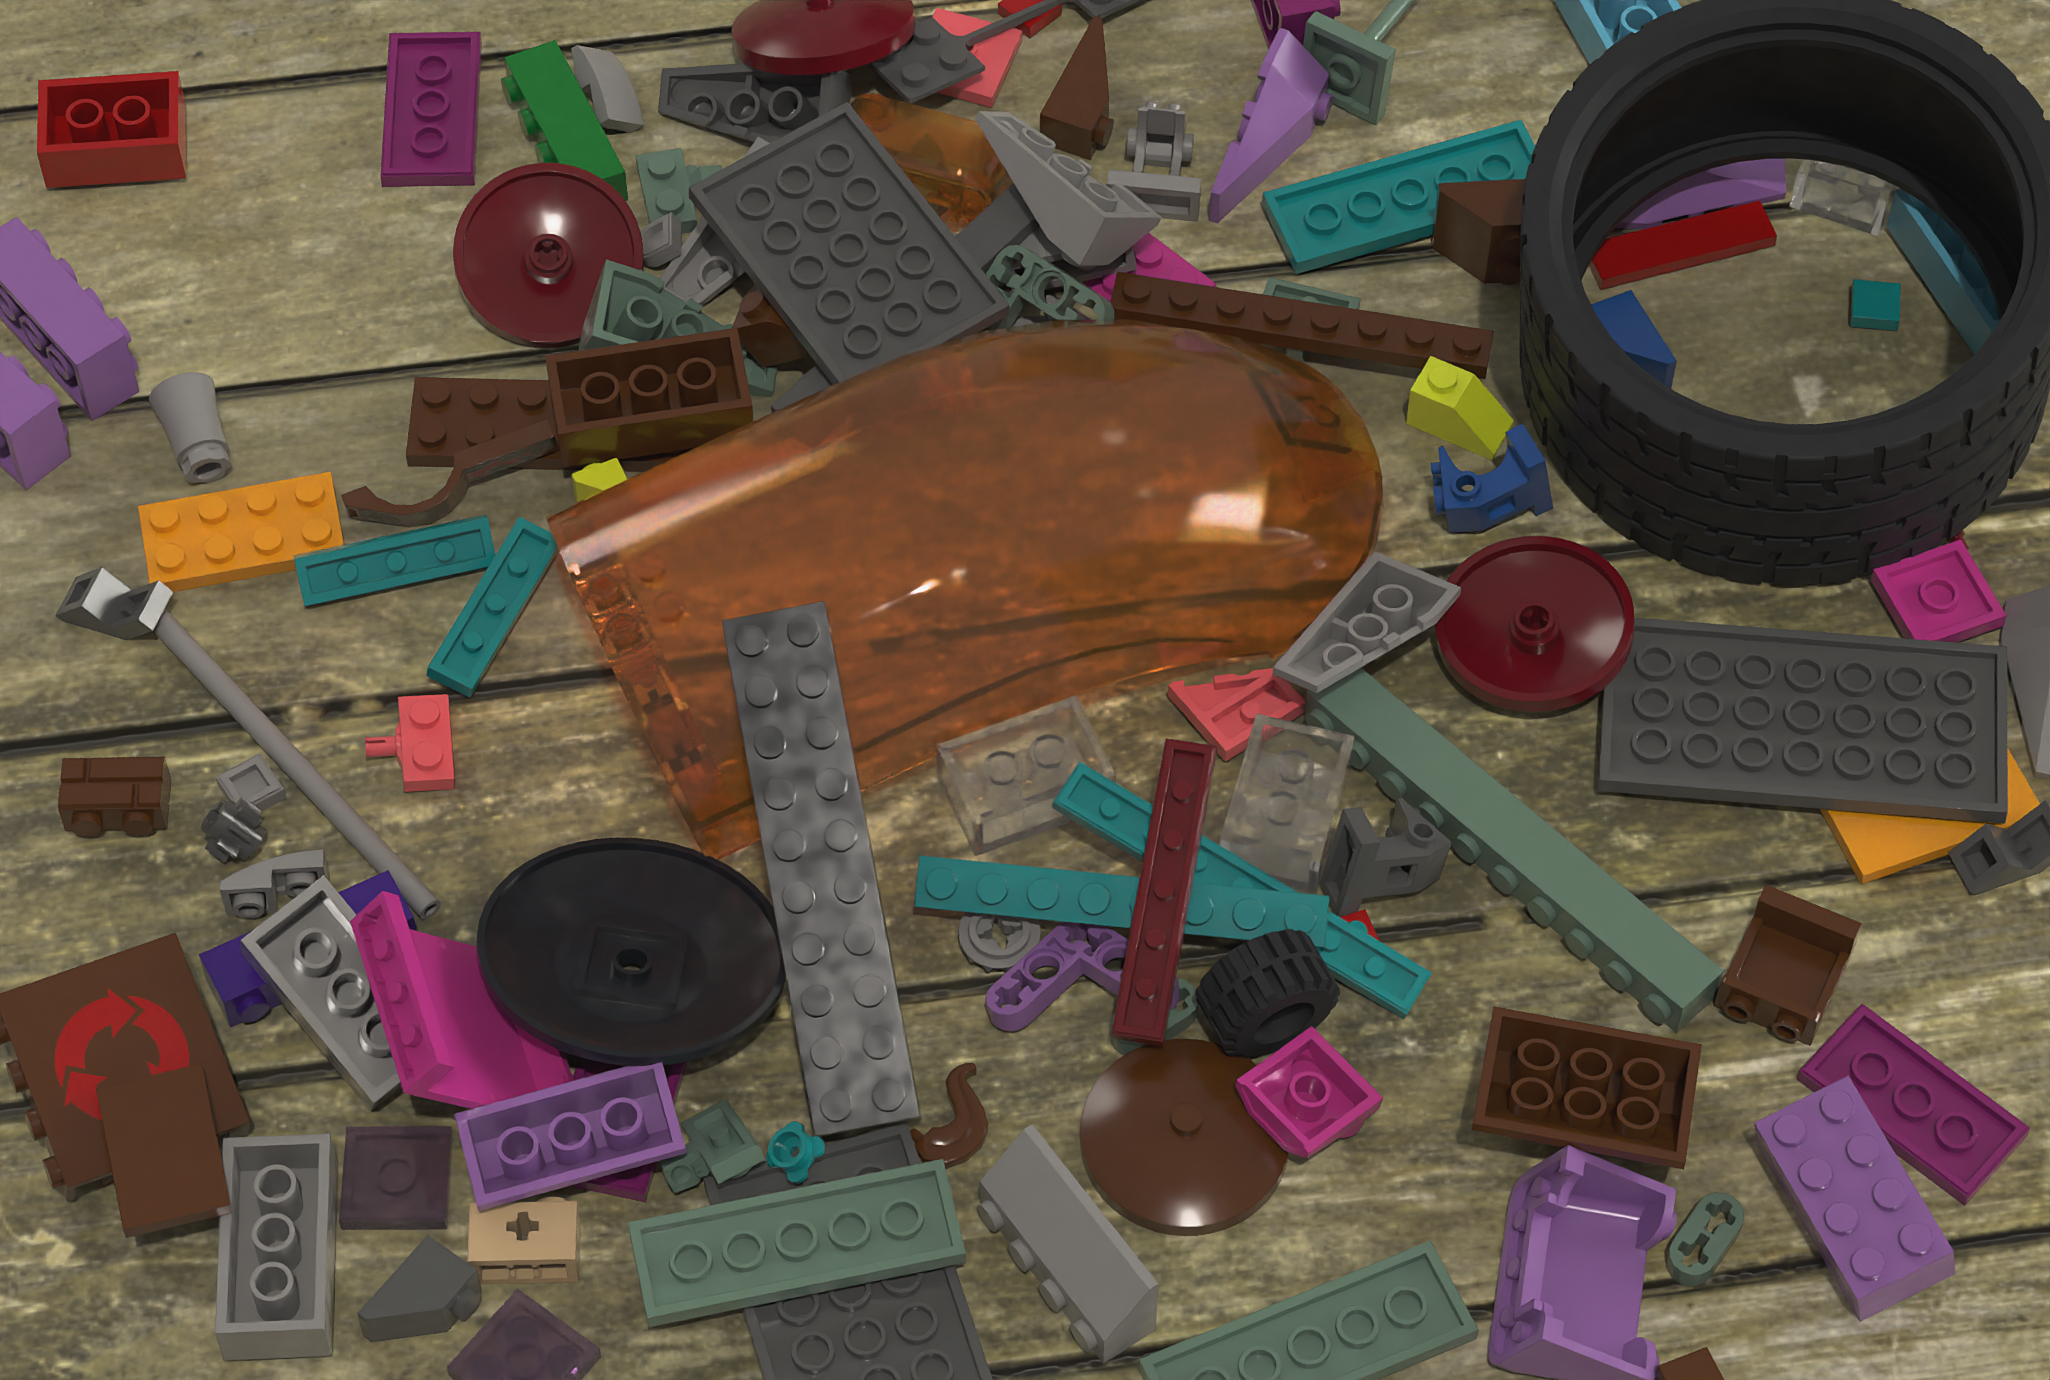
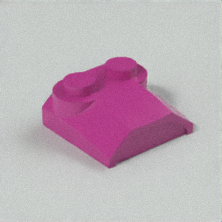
(1307, 1095)

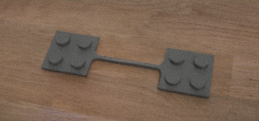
(940, 59)

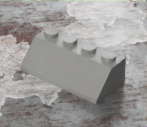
(1068, 1247)

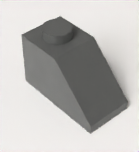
(422, 1295)

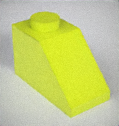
(1457, 409)

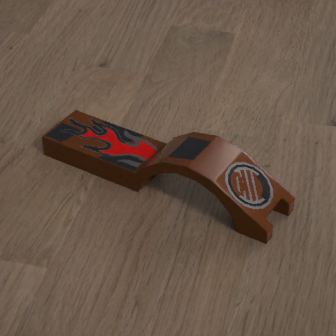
(468, 466)

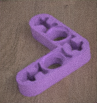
(1070, 960)

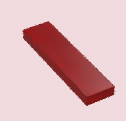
(1682, 244)

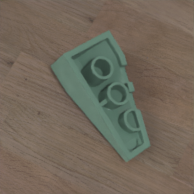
(637, 308)

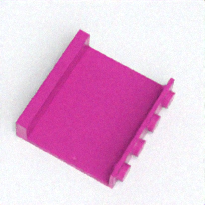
(441, 1019)

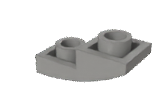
(611, 89)
(257, 887)

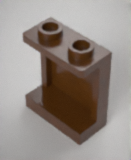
(1788, 966)

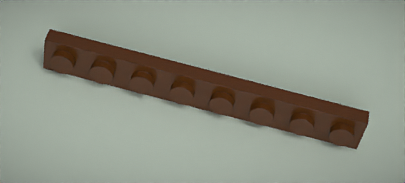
(1300, 324)

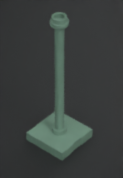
(1356, 61)

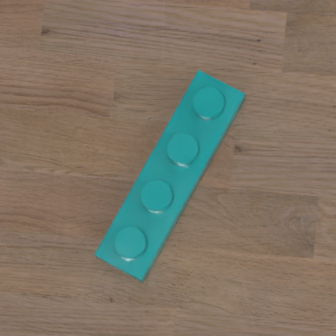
(395, 560)
(493, 608)

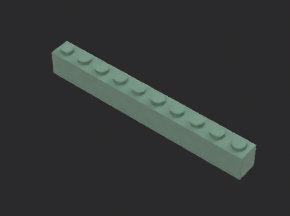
(1519, 850)

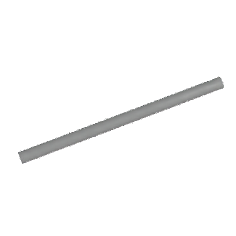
(295, 765)

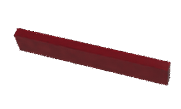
(1164, 892)

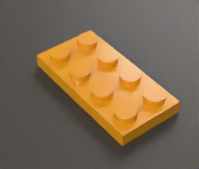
(239, 531)

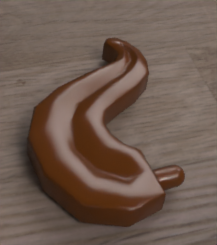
(962, 1136)

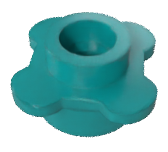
(784, 1144)

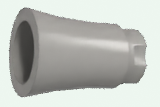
(193, 425)

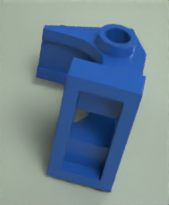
(1496, 495)

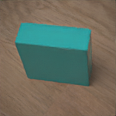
(1875, 305)

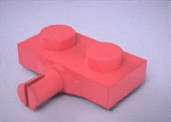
(420, 743)

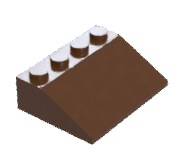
(1587, 1087)

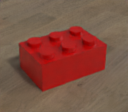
(111, 129)

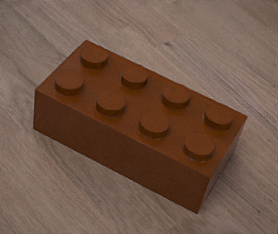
(648, 396)

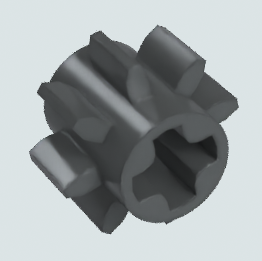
(233, 829)

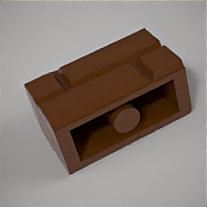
(114, 795)

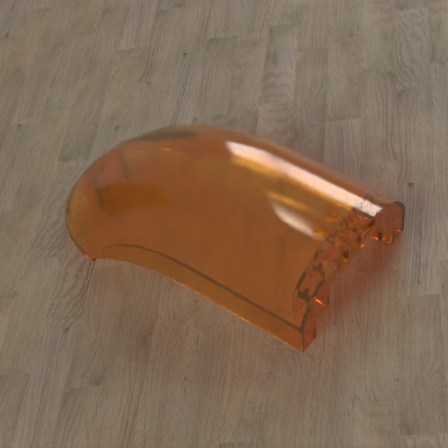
(983, 539)

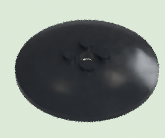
(578, 912)

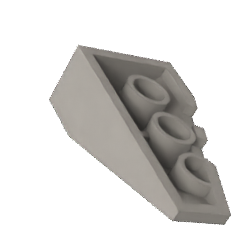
(704, 261)
(1366, 619)
(2028, 660)

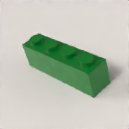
(559, 114)

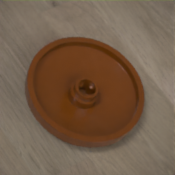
(1176, 1141)

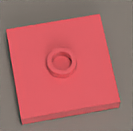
(995, 53)

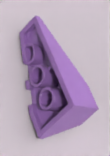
(1274, 126)
(1712, 189)

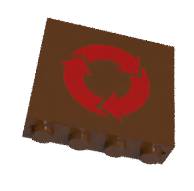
(101, 1028)

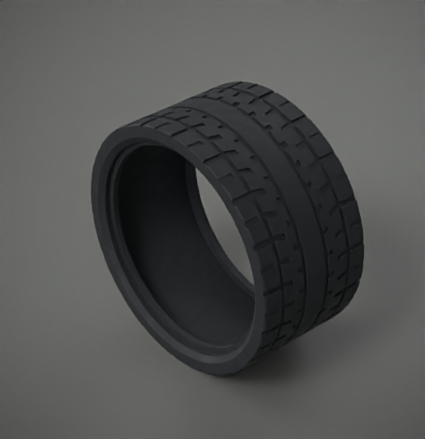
(1807, 83)

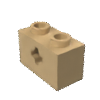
(546, 1256)

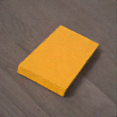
(1891, 843)

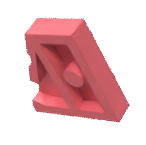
(1228, 706)

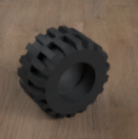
(1267, 993)

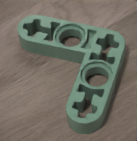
(1033, 283)

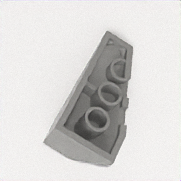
(1071, 206)

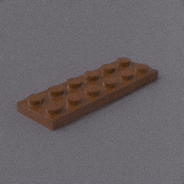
(470, 411)

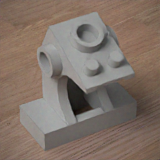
(1163, 143)

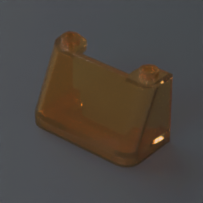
(938, 153)

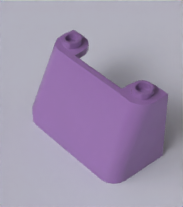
(1578, 1270)

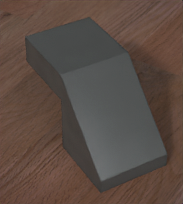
(112, 608)
(2002, 855)

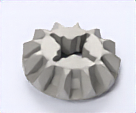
(977, 929)

